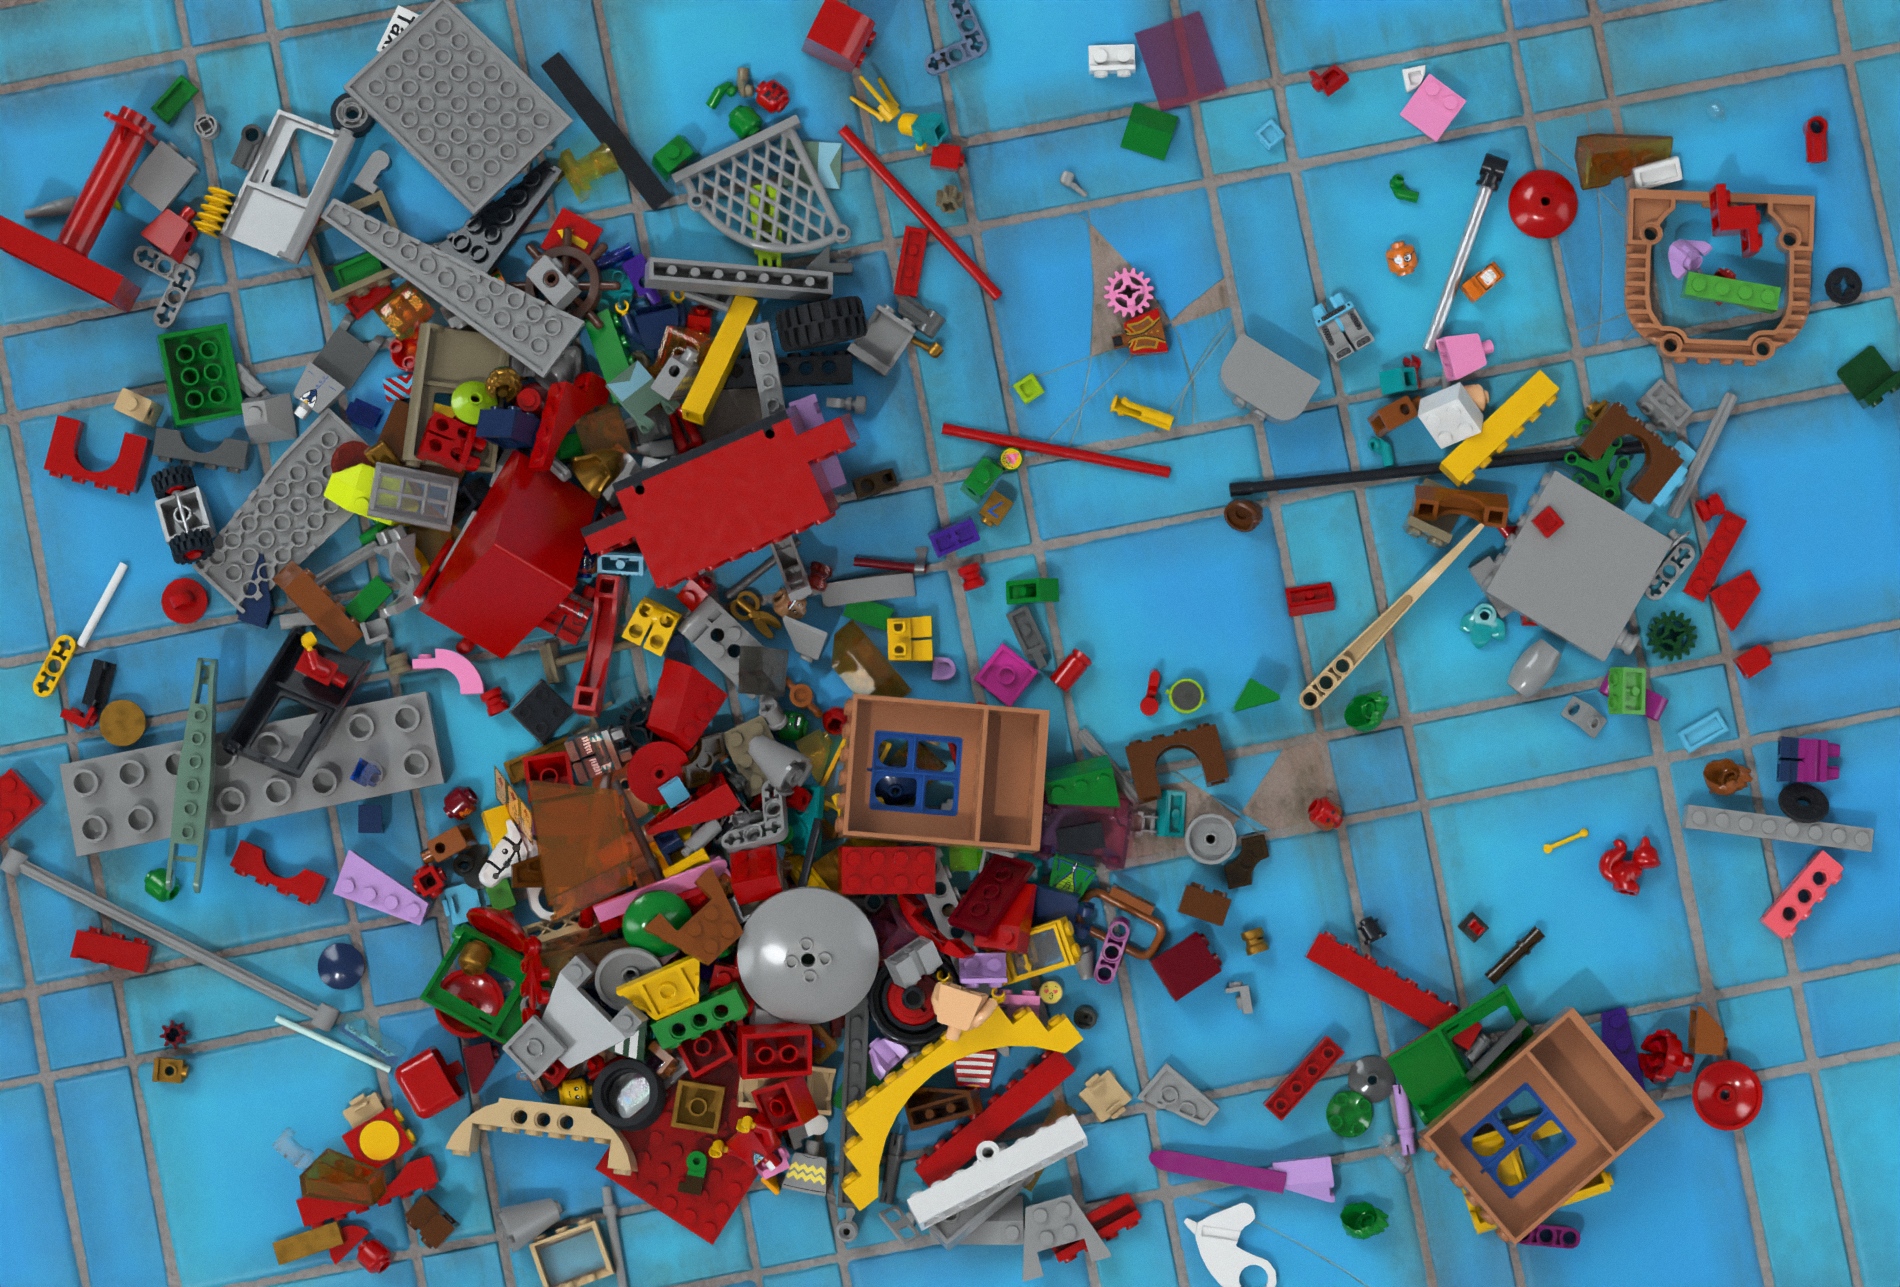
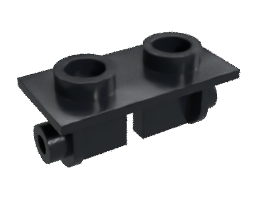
(99, 683)

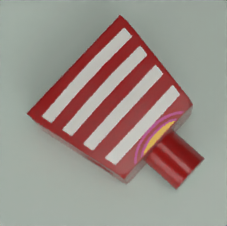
(976, 1069)

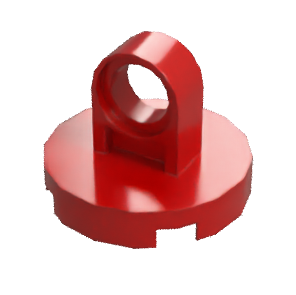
(184, 601)

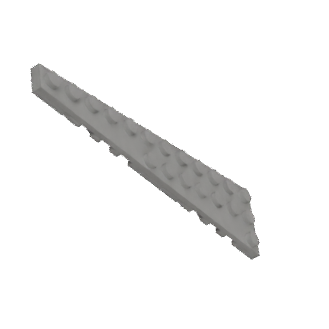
(504, 314)

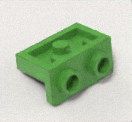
(1627, 690)

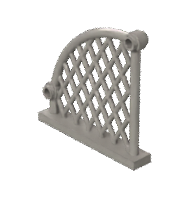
(786, 130)

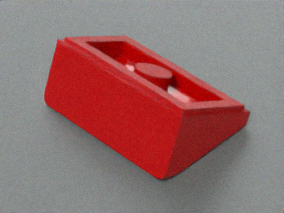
(1310, 599)

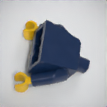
(648, 323)

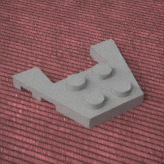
(1056, 1224)

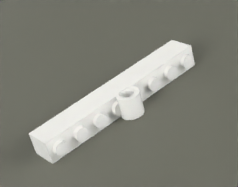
(996, 1172)

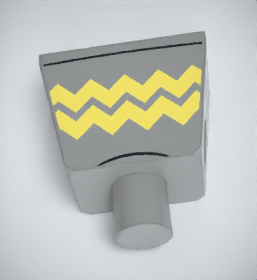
(677, 375)
(807, 1171)

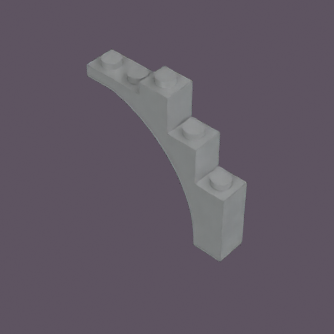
(791, 569)

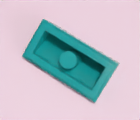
(1171, 814)

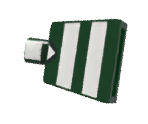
(637, 1045)

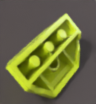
(352, 490)

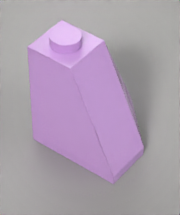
(1308, 1176)

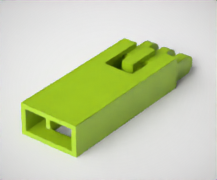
(766, 226)

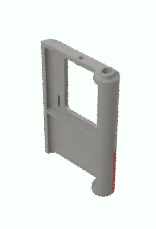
(276, 218)

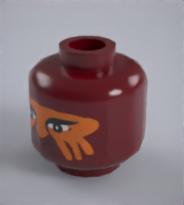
(460, 803)

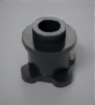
(1371, 930)

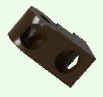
(874, 483)

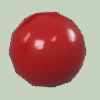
(833, 720)

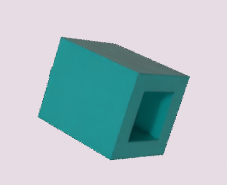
(1398, 381)

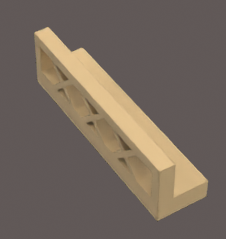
(568, 936)

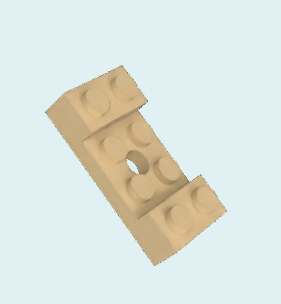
(818, 1083)

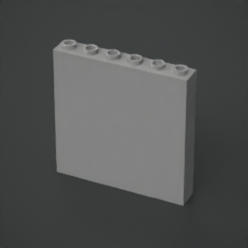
(1582, 576)

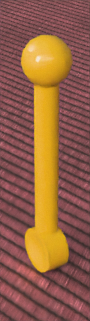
(1547, 848)

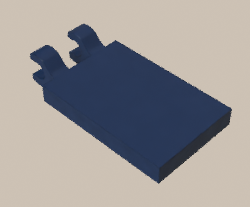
(1056, 903)

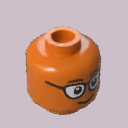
(1401, 258)

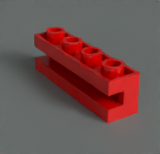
(1303, 1078)
(1106, 1221)

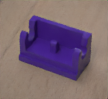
(953, 536)

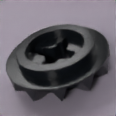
(1851, 278)

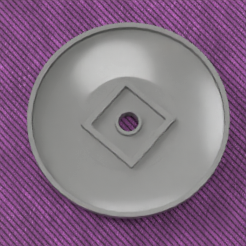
(811, 923)

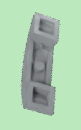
(868, 589)

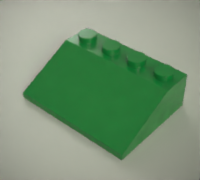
(200, 375)

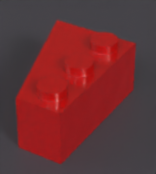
(112, 949)

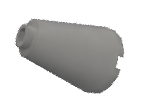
(780, 764)
(527, 1220)

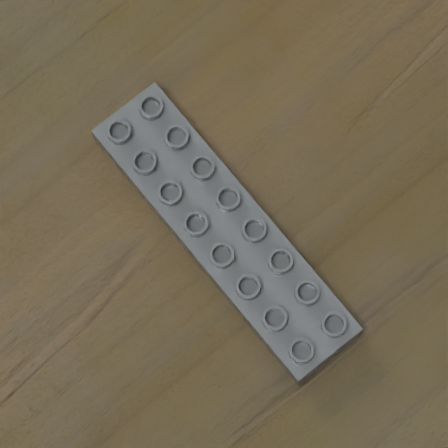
(131, 794)

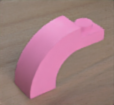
(464, 670)

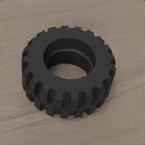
(821, 323)

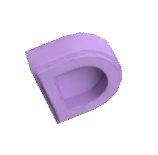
(943, 669)

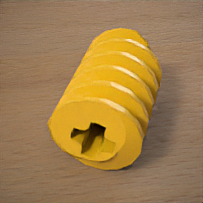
(213, 211)

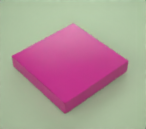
(1006, 675)

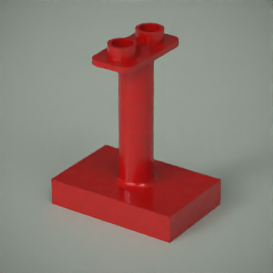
(69, 254)

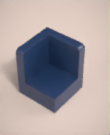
(370, 819)
(668, 843)

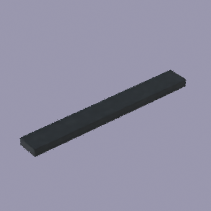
(606, 131)

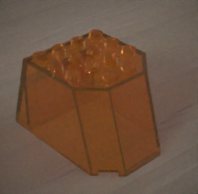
(580, 845)

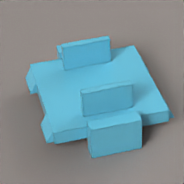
(461, 899)

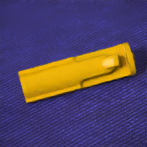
(1142, 413)

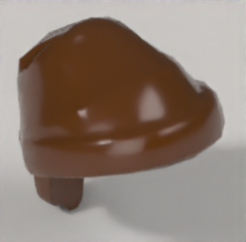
(1243, 515)

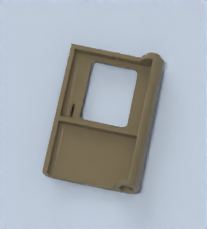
(442, 364)

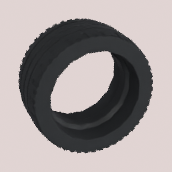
(604, 1083)

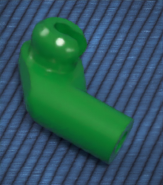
(720, 91)
(1400, 191)

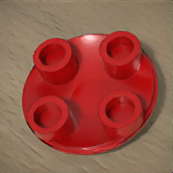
(404, 352)

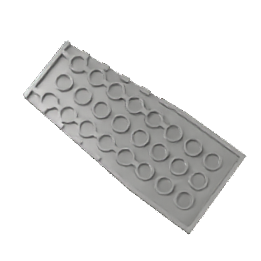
(282, 516)

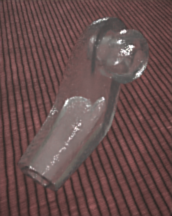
(1393, 1154)

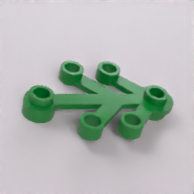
(1599, 468)

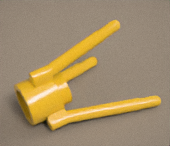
(887, 109)

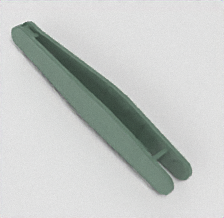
(195, 777)

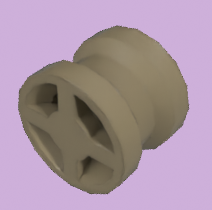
(398, 664)

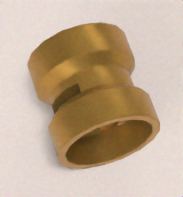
(1254, 941)

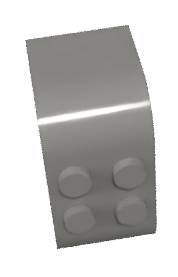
(1265, 382)

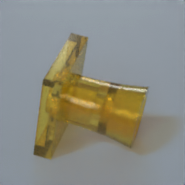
(587, 169)

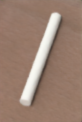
(102, 604)

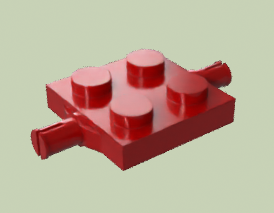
(725, 974)

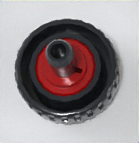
(906, 1013)

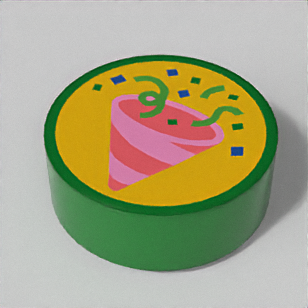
(1011, 459)

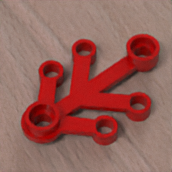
(535, 973)

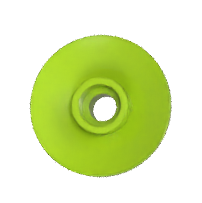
(464, 407)

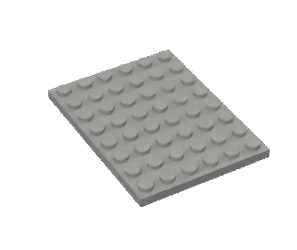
(458, 105)

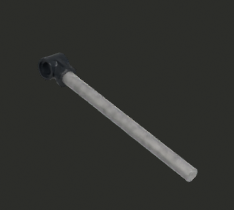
(1491, 172)

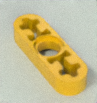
(45, 667)

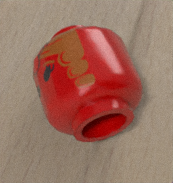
(1325, 813)

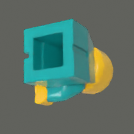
(924, 128)

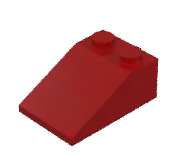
(1014, 928)

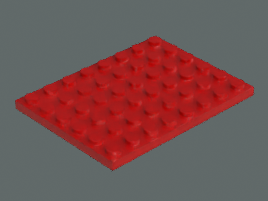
(663, 1154)

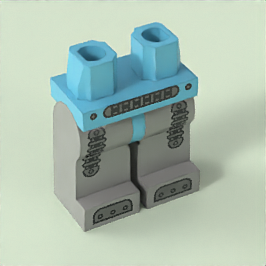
(1339, 321)

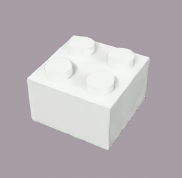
(1450, 415)

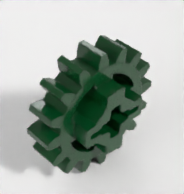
(1666, 626)

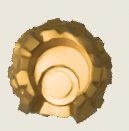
(503, 382)

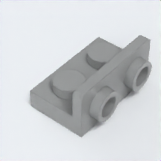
(1664, 407)

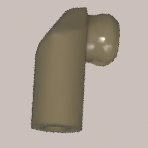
(742, 83)

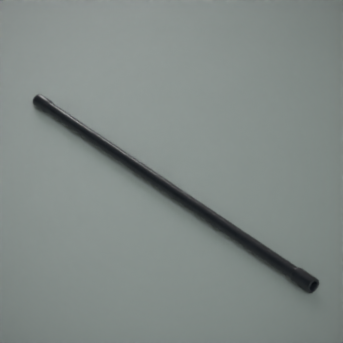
(1249, 487)

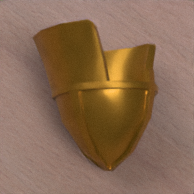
(597, 470)

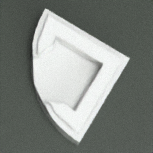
(1413, 77)

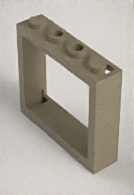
(363, 286)

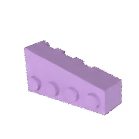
(812, 417)
(374, 888)

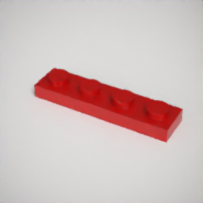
(1714, 556)

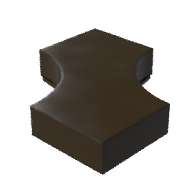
(709, 750)
(1240, 871)

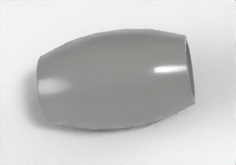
(1534, 668)

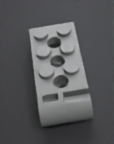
(699, 629)

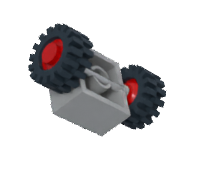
(184, 515)

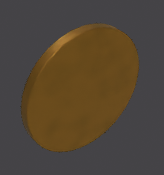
(122, 723)

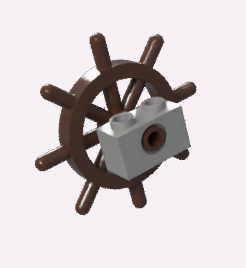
(561, 286)

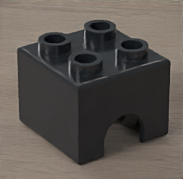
(542, 712)

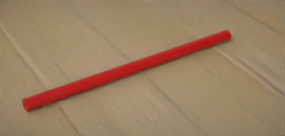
(923, 216)
(1056, 450)

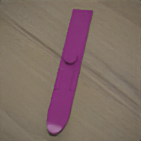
(1219, 1170)

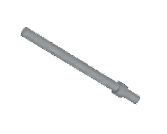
(609, 1211)

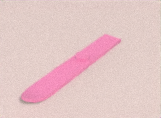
(674, 884)

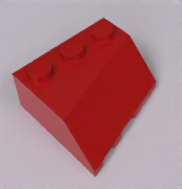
(683, 704)

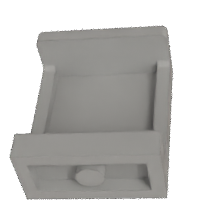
(163, 175)
(884, 340)

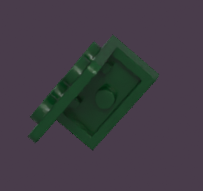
(1869, 377)

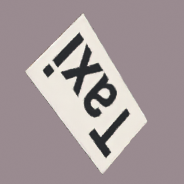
(399, 21)

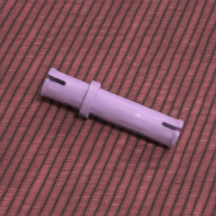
(1405, 1129)

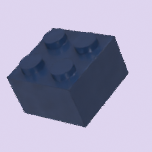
(508, 427)

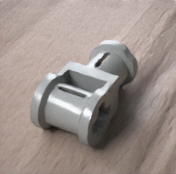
(772, 712)

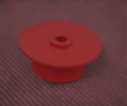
(653, 767)

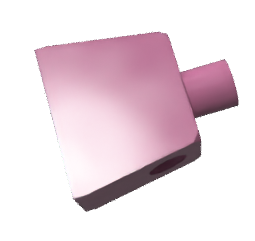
(1463, 354)

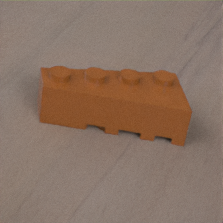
(318, 606)

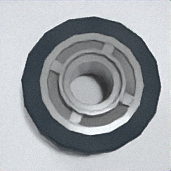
(341, 107)

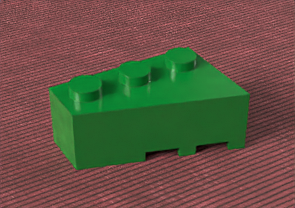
(1082, 783)

